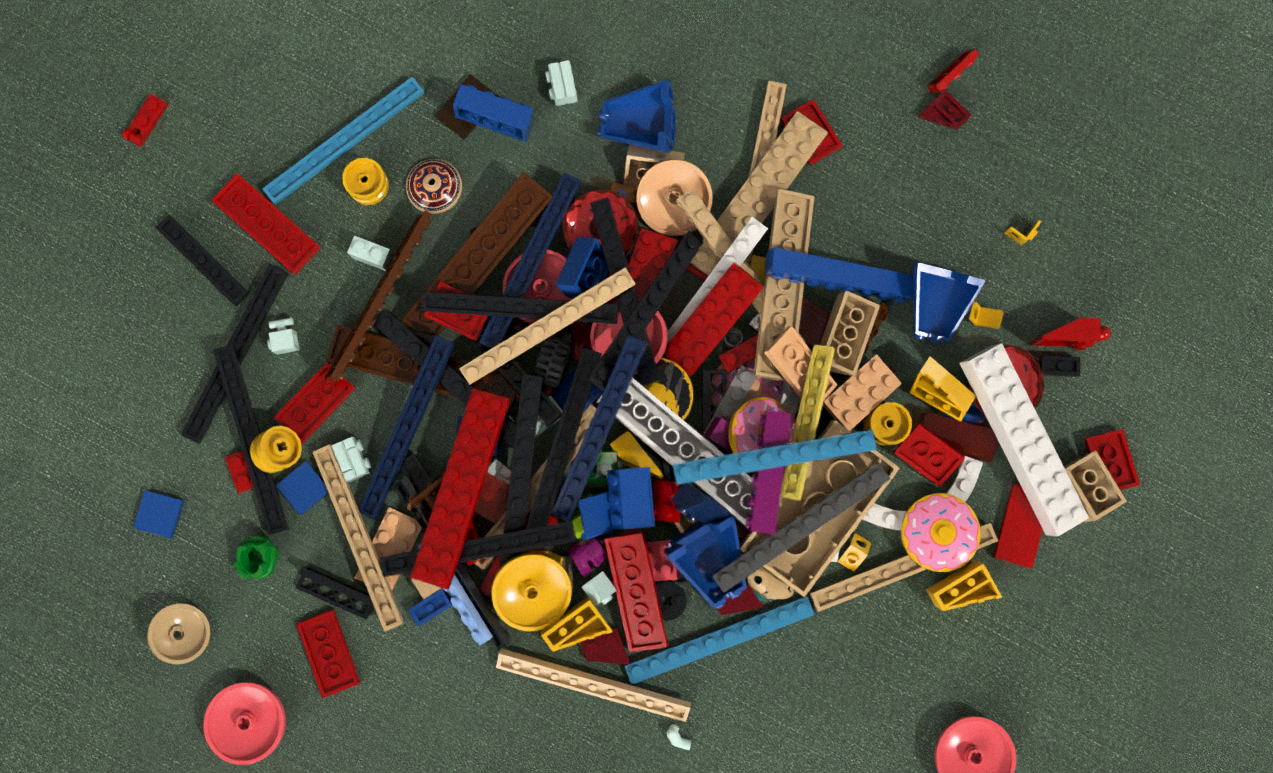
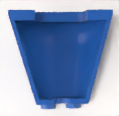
(641, 118)
(940, 300)
(703, 552)

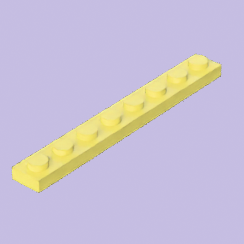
(808, 417)

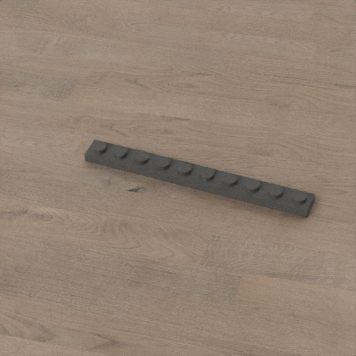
(801, 527)

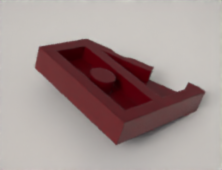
(946, 112)
(580, 338)
(745, 601)
(606, 648)

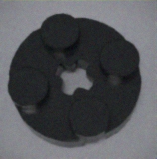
(678, 599)

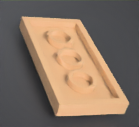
(792, 360)
(861, 393)
(394, 536)

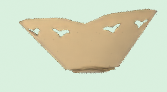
(772, 584)

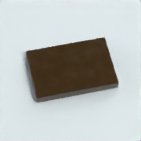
(447, 115)

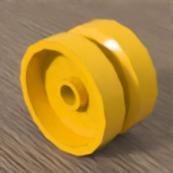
(365, 181)
(898, 423)
(275, 449)

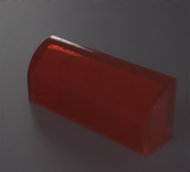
(966, 438)

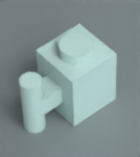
(284, 339)
(599, 589)

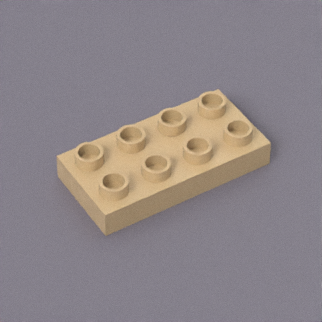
(808, 558)

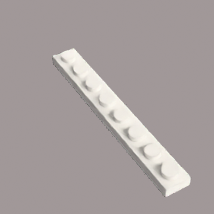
(736, 253)

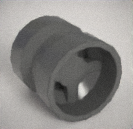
(733, 335)

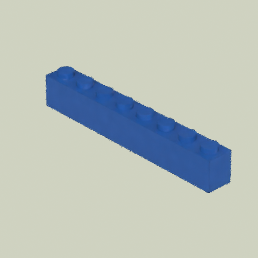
(838, 275)

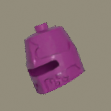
(588, 554)

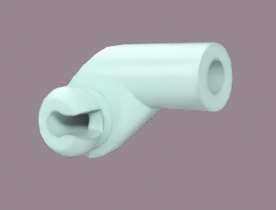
(676, 739)

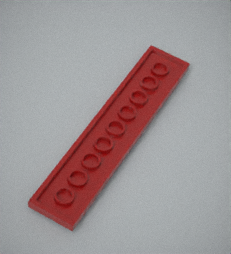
(460, 489)

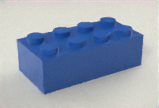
(493, 112)

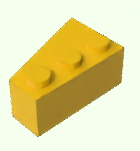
(942, 390)
(964, 587)
(576, 625)

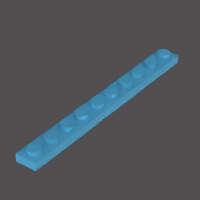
(343, 140)
(774, 457)
(719, 640)

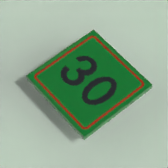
(606, 461)

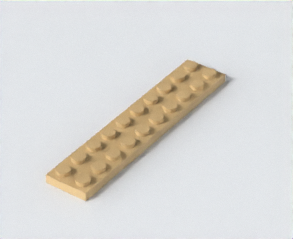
(758, 193)
(781, 297)

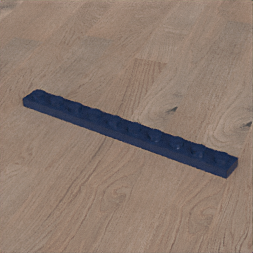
(533, 255)
(406, 427)
(600, 427)

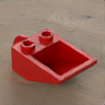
(1077, 334)

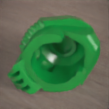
(256, 557)

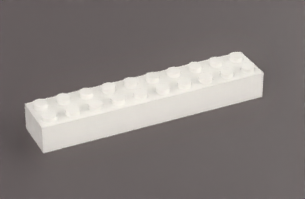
(1024, 440)
(681, 443)

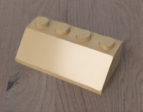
(849, 331)

